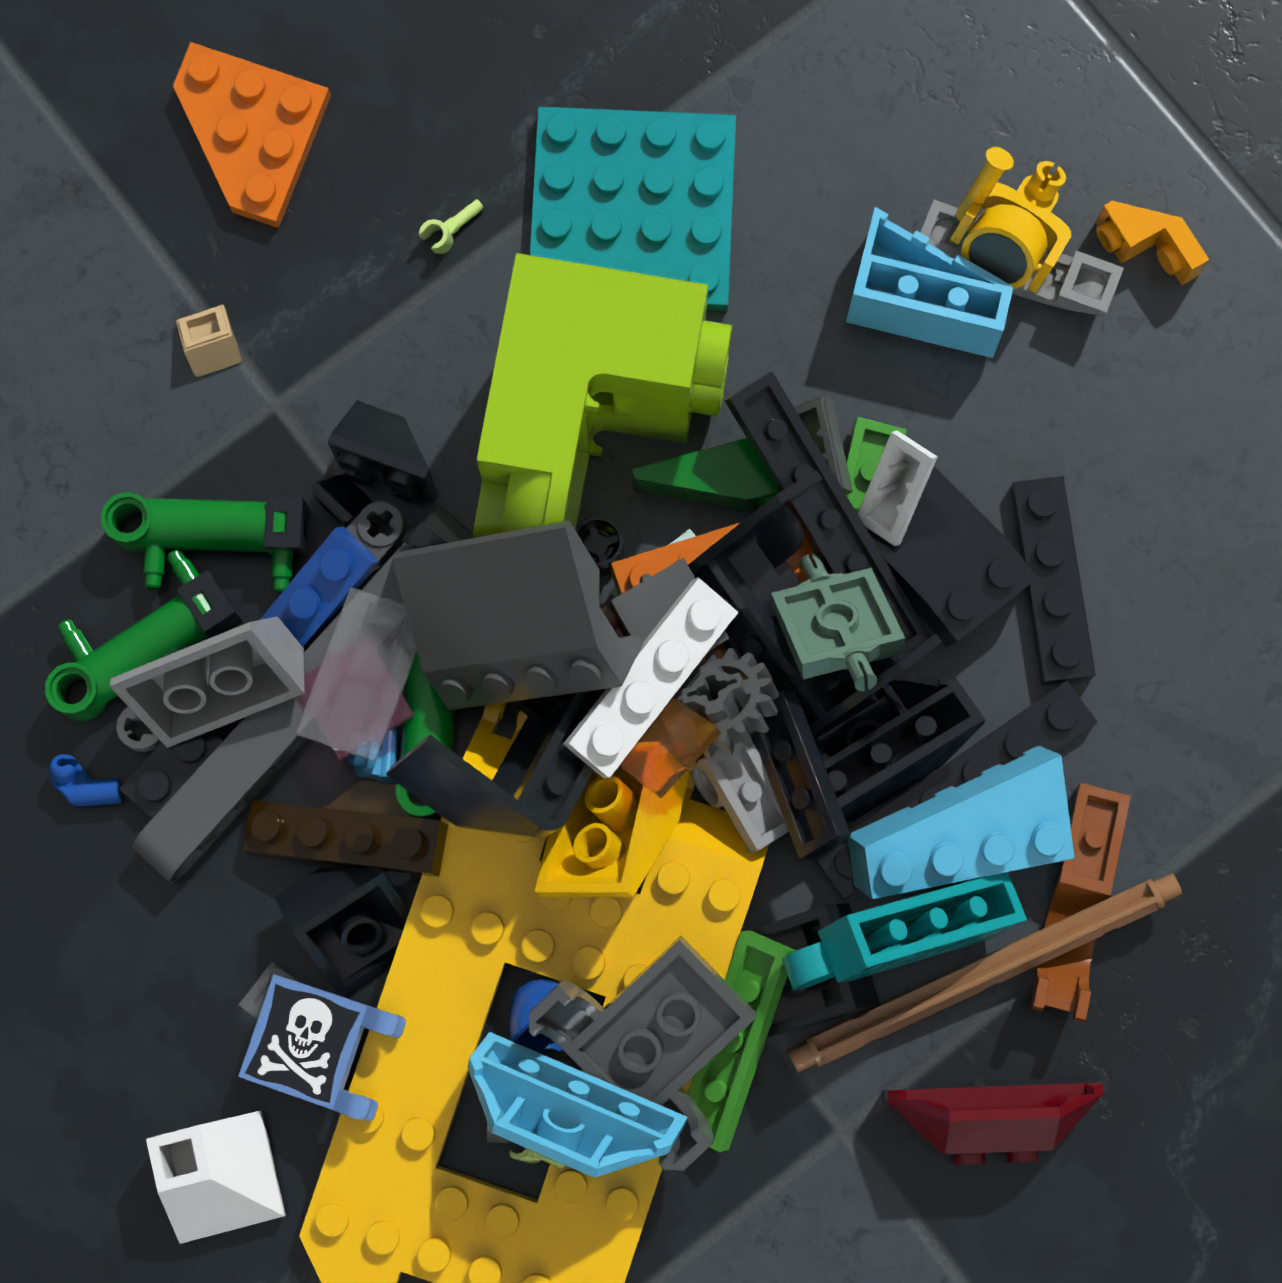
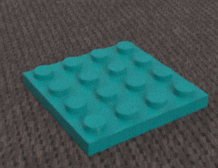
(637, 193)

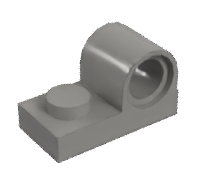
(744, 791)

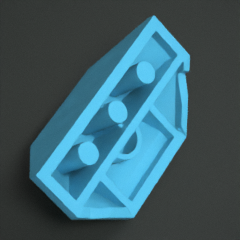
(567, 1110)

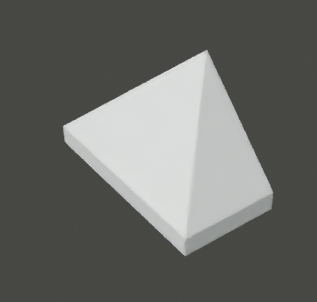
(896, 487)

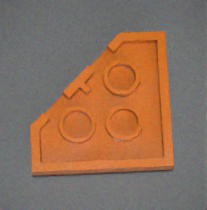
(251, 127)

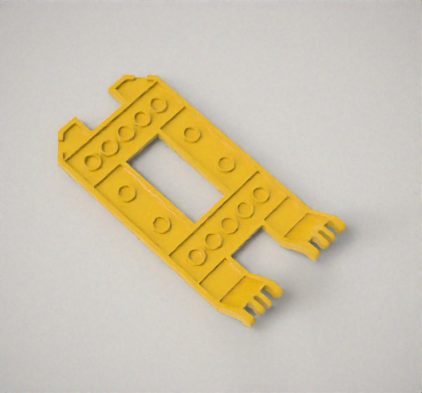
(380, 1190)

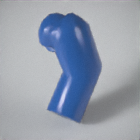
(78, 786)

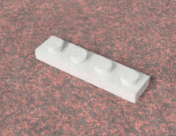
(656, 675)

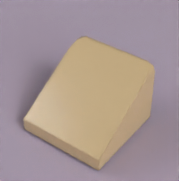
(208, 341)

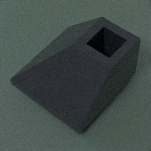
(381, 449)

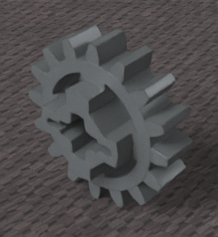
(731, 696)

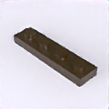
(345, 838)

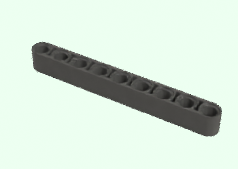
(251, 751)

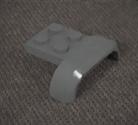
(651, 1035)

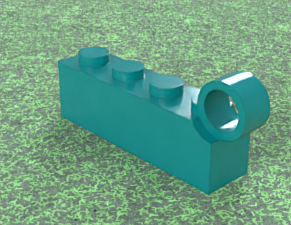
(907, 931)

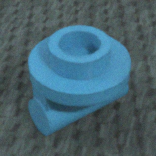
(387, 757)

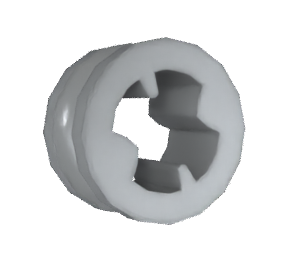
(146, 744)

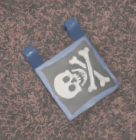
(309, 1044)

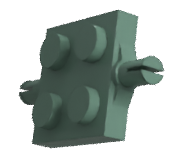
(838, 623)

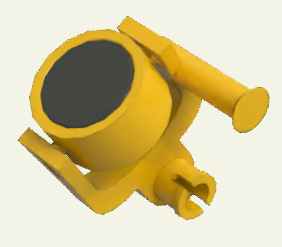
(1016, 225)

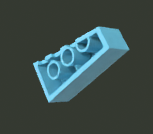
(986, 827)

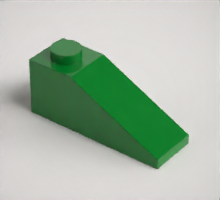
(715, 476)

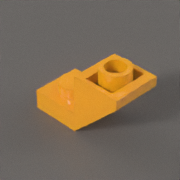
(1134, 229)

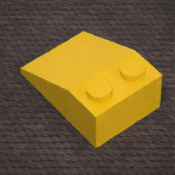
(609, 838)

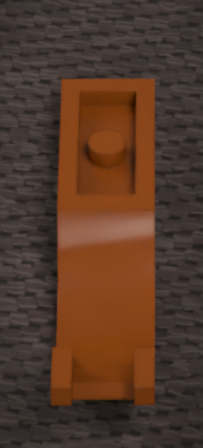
(1097, 835)

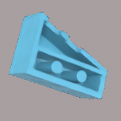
(925, 293)

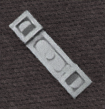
(1073, 283)

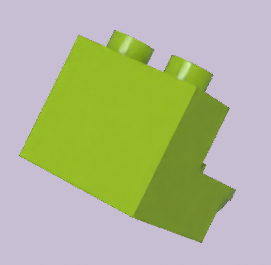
(582, 358)

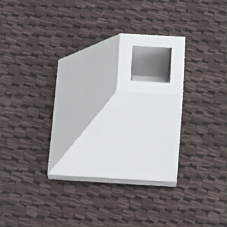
(216, 1176)

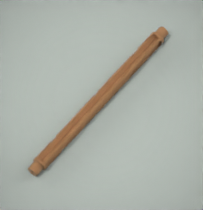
(985, 972)

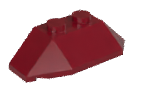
(994, 1117)

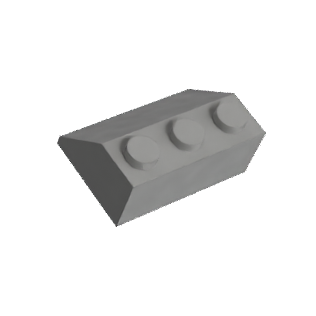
(215, 681)

